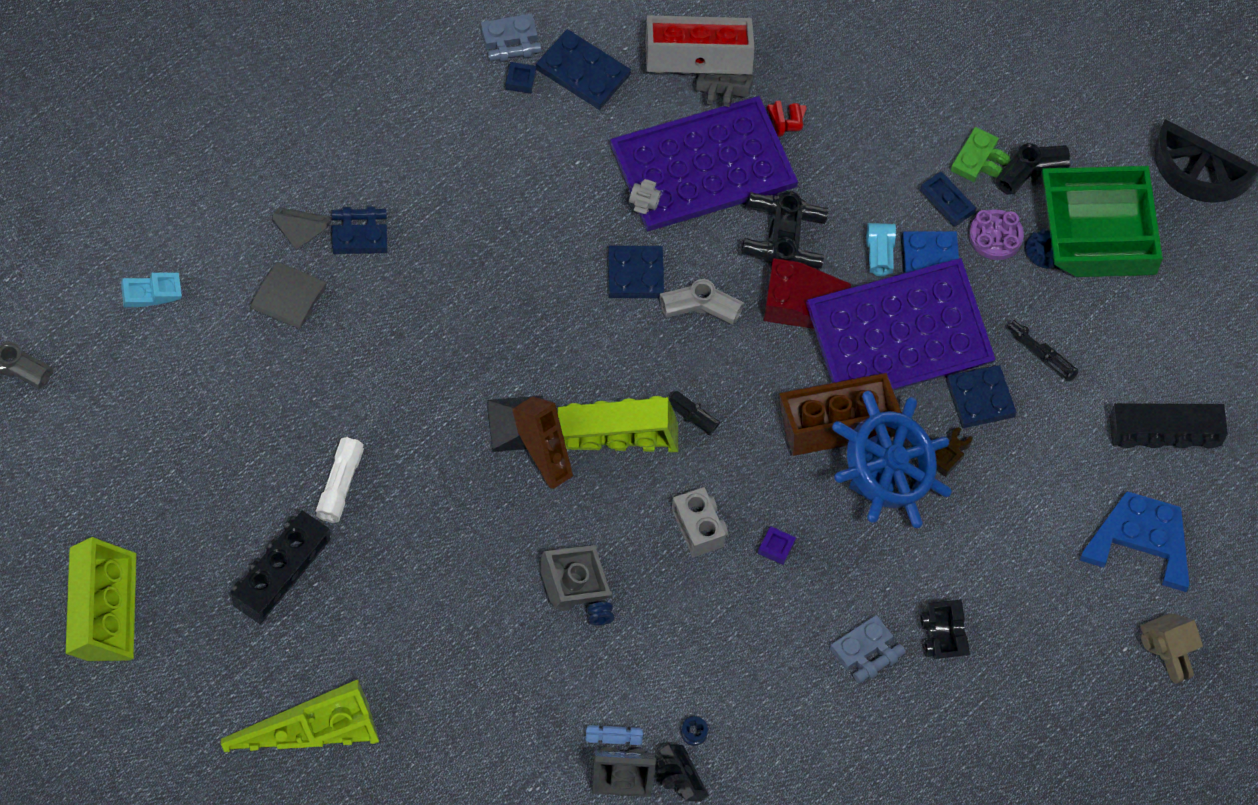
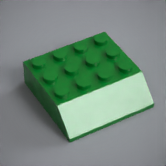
(1103, 220)

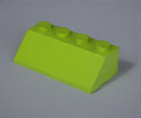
(101, 602)

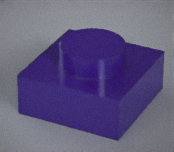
(777, 545)

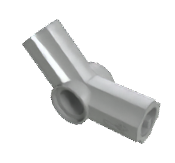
(716, 302)

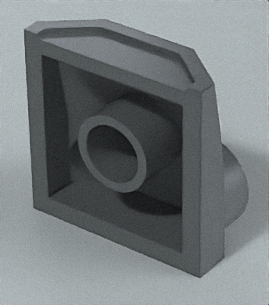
(574, 576)

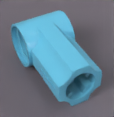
(881, 241)

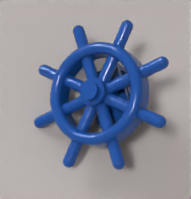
(880, 462)

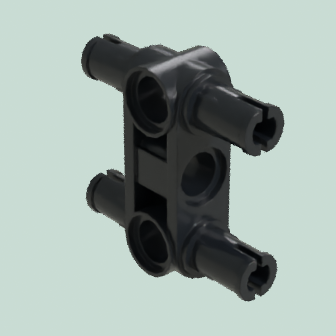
(784, 228)

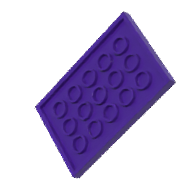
(705, 161)
(903, 326)

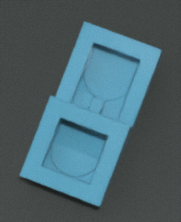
(151, 291)

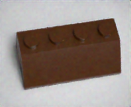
(813, 411)

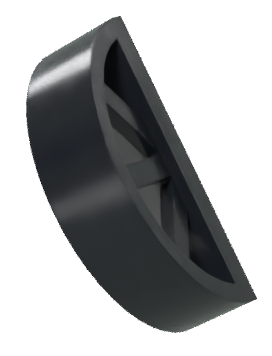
(1205, 154)

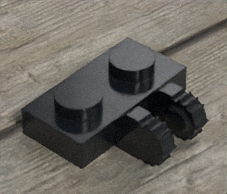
(683, 773)

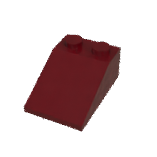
(791, 287)

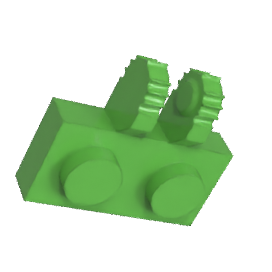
(975, 156)

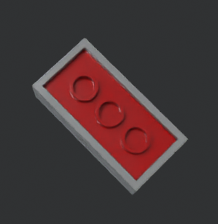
(699, 45)

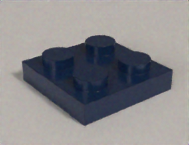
(635, 271)
(981, 396)

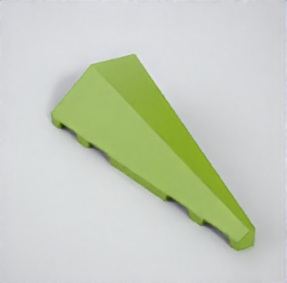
(327, 719)

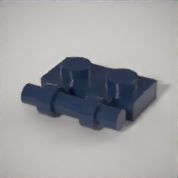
(359, 238)

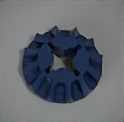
(1035, 249)

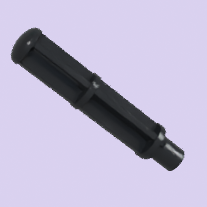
(1043, 351)

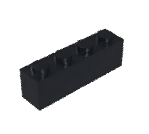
(1168, 425)

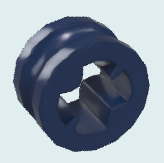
(600, 613)
(690, 738)

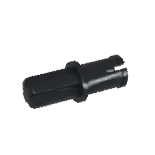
(694, 412)

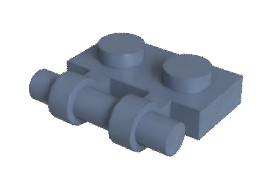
(509, 32)
(862, 643)

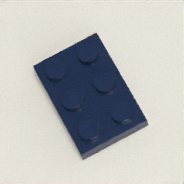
(583, 69)

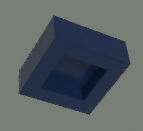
(521, 77)

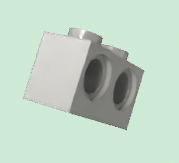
(693, 523)

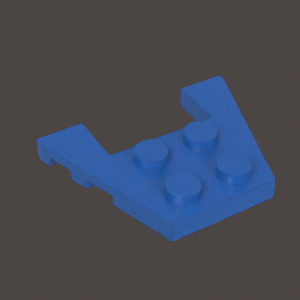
(1146, 527)

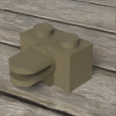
(1172, 639)

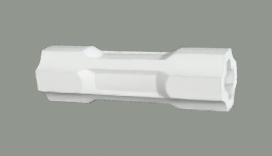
(333, 498)

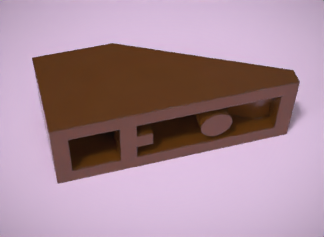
(543, 437)

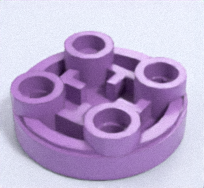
(996, 234)

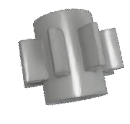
(645, 196)

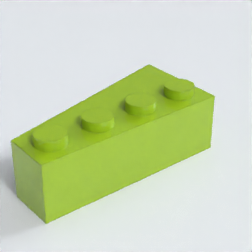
(620, 425)

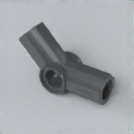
(23, 366)

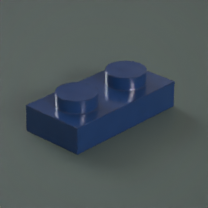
(948, 199)

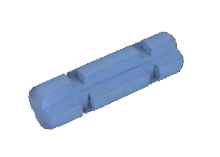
(614, 735)

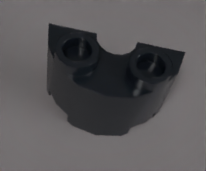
(945, 629)

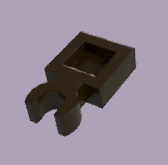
(950, 456)

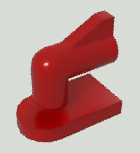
(780, 124)

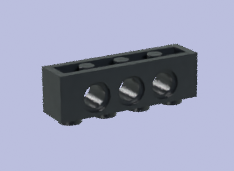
(259, 603)

